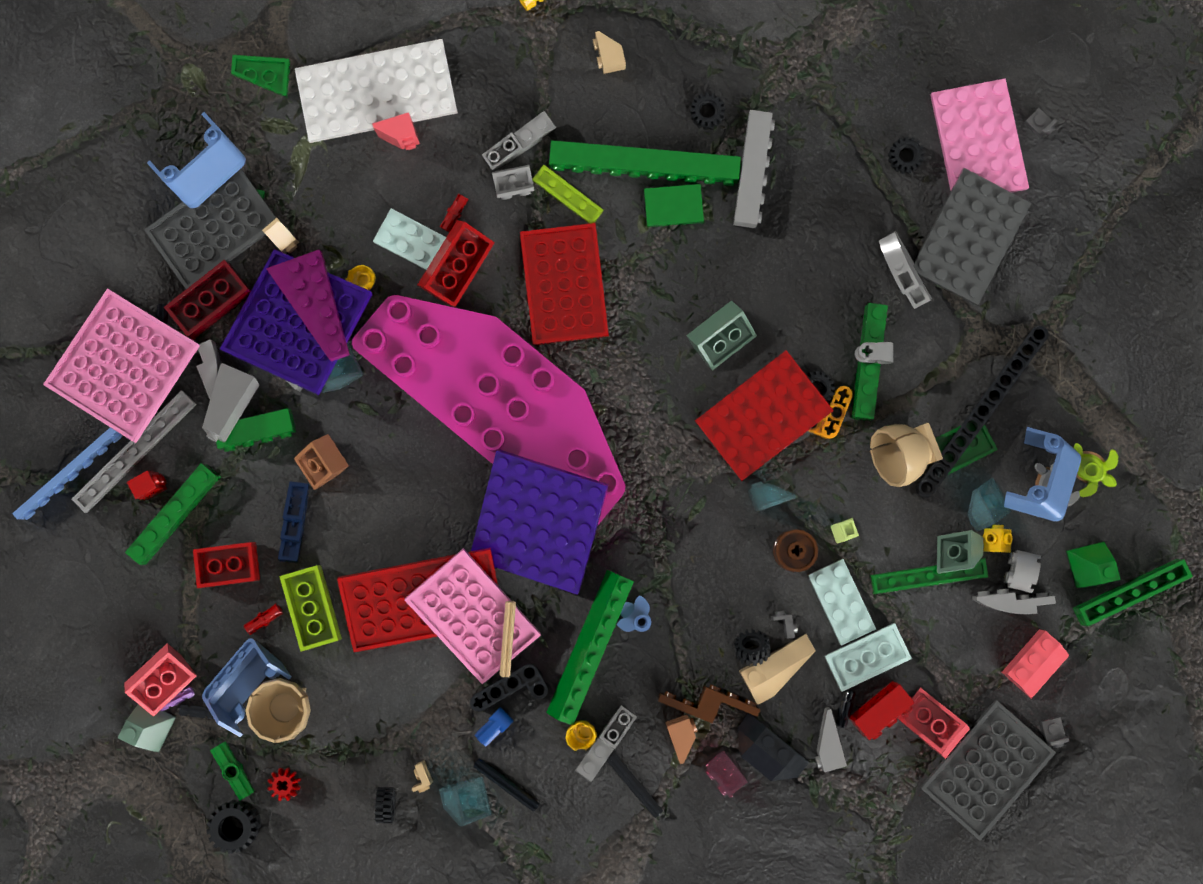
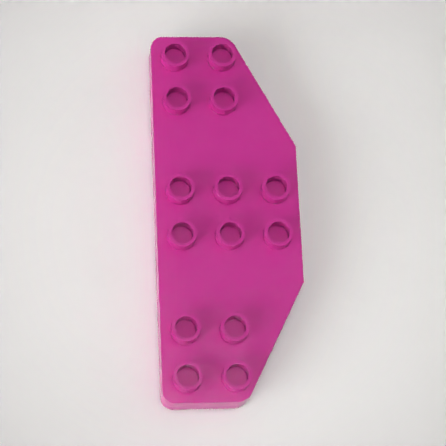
(489, 387)

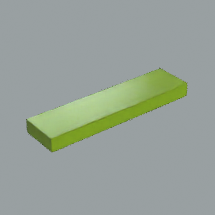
(567, 195)

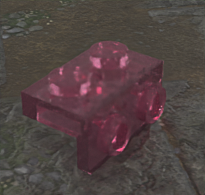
(725, 773)

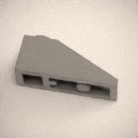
(829, 747)

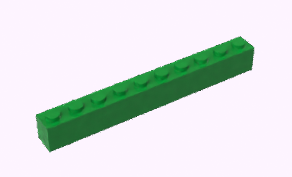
(644, 162)

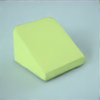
(844, 530)

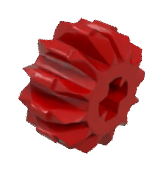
(278, 779)

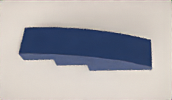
(293, 522)

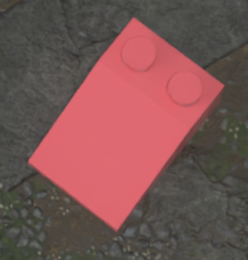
(934, 723)

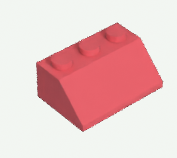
(1036, 663)
(159, 680)

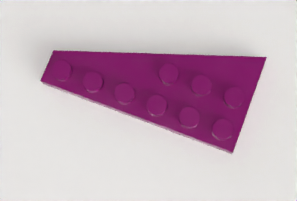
(311, 295)

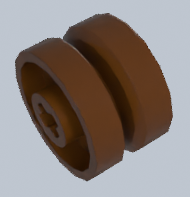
(806, 553)

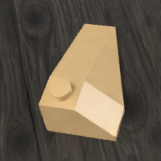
(768, 678)

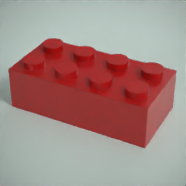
(456, 263)

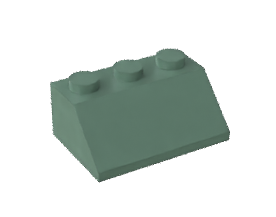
(722, 335)

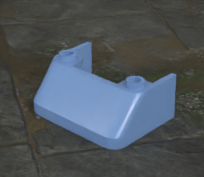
(206, 171)
(1052, 500)
(237, 681)

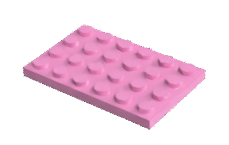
(980, 134)
(468, 615)

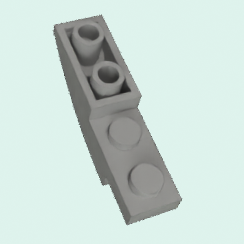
(519, 142)
(903, 270)
(1007, 601)
(605, 743)

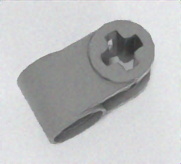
(878, 353)

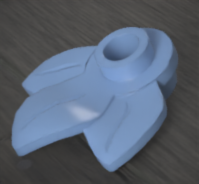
(632, 613)

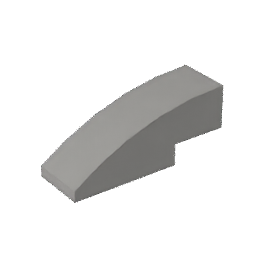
(209, 368)

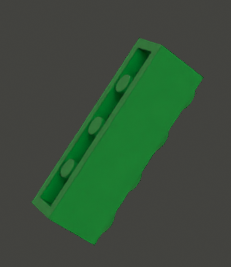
(259, 428)

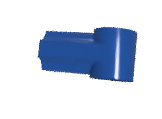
(497, 723)

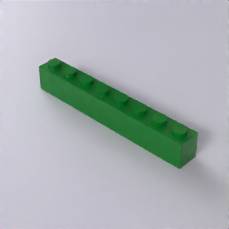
(589, 647)

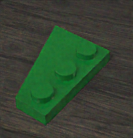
(263, 71)

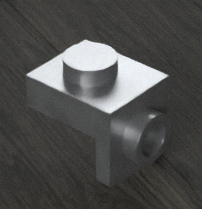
(790, 626)

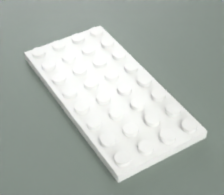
(364, 89)

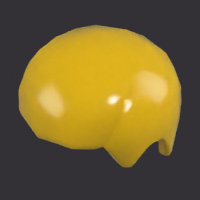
(361, 276)
(581, 735)

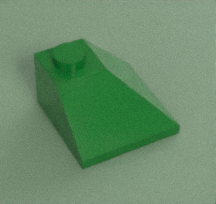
(1092, 565)

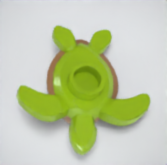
(1094, 469)

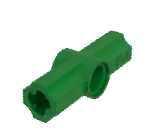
(238, 782)

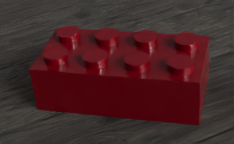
(208, 300)

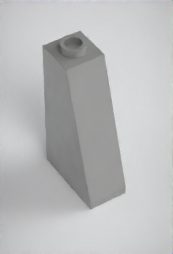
(228, 401)

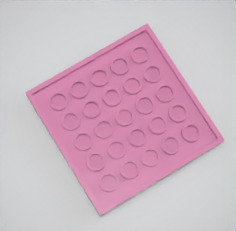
(121, 365)

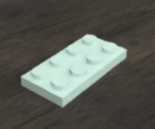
(409, 239)
(841, 602)
(867, 657)

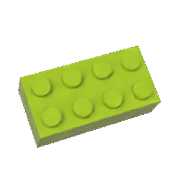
(310, 607)

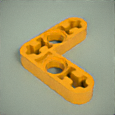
(819, 429)

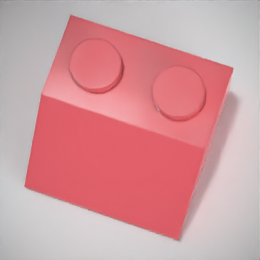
(398, 131)

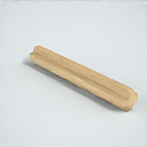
(507, 640)

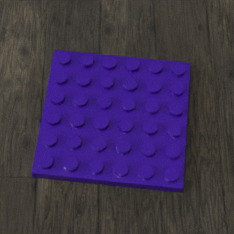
(277, 340)
(539, 520)

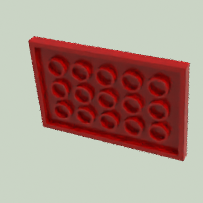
(564, 284)
(764, 415)

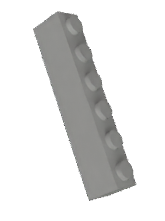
(753, 168)

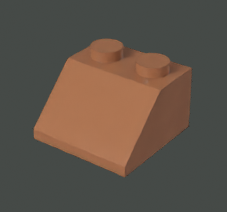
(321, 461)
(682, 735)

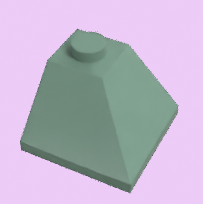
(958, 551)
(145, 730)

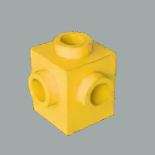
(997, 539)

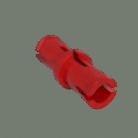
(454, 212)
(263, 619)

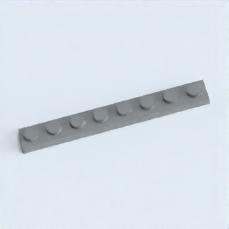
(133, 452)

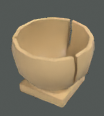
(906, 453)
(278, 710)

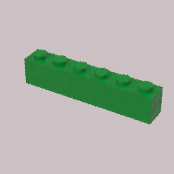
(868, 373)
(173, 514)
(1132, 592)

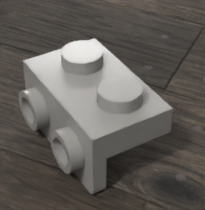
(513, 182)

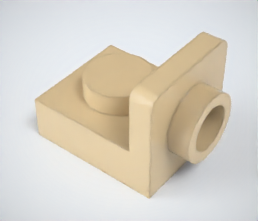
(423, 774)

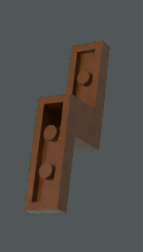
(708, 703)

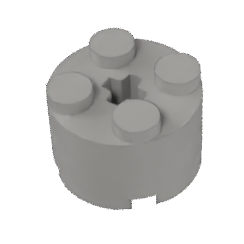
(1023, 570)

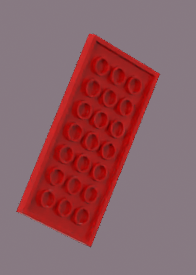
(377, 603)

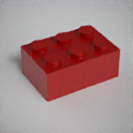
(226, 564)
(882, 710)

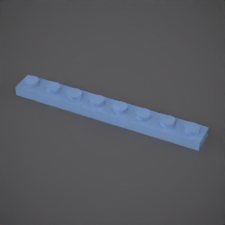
(67, 474)

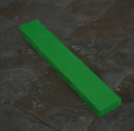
(924, 577)

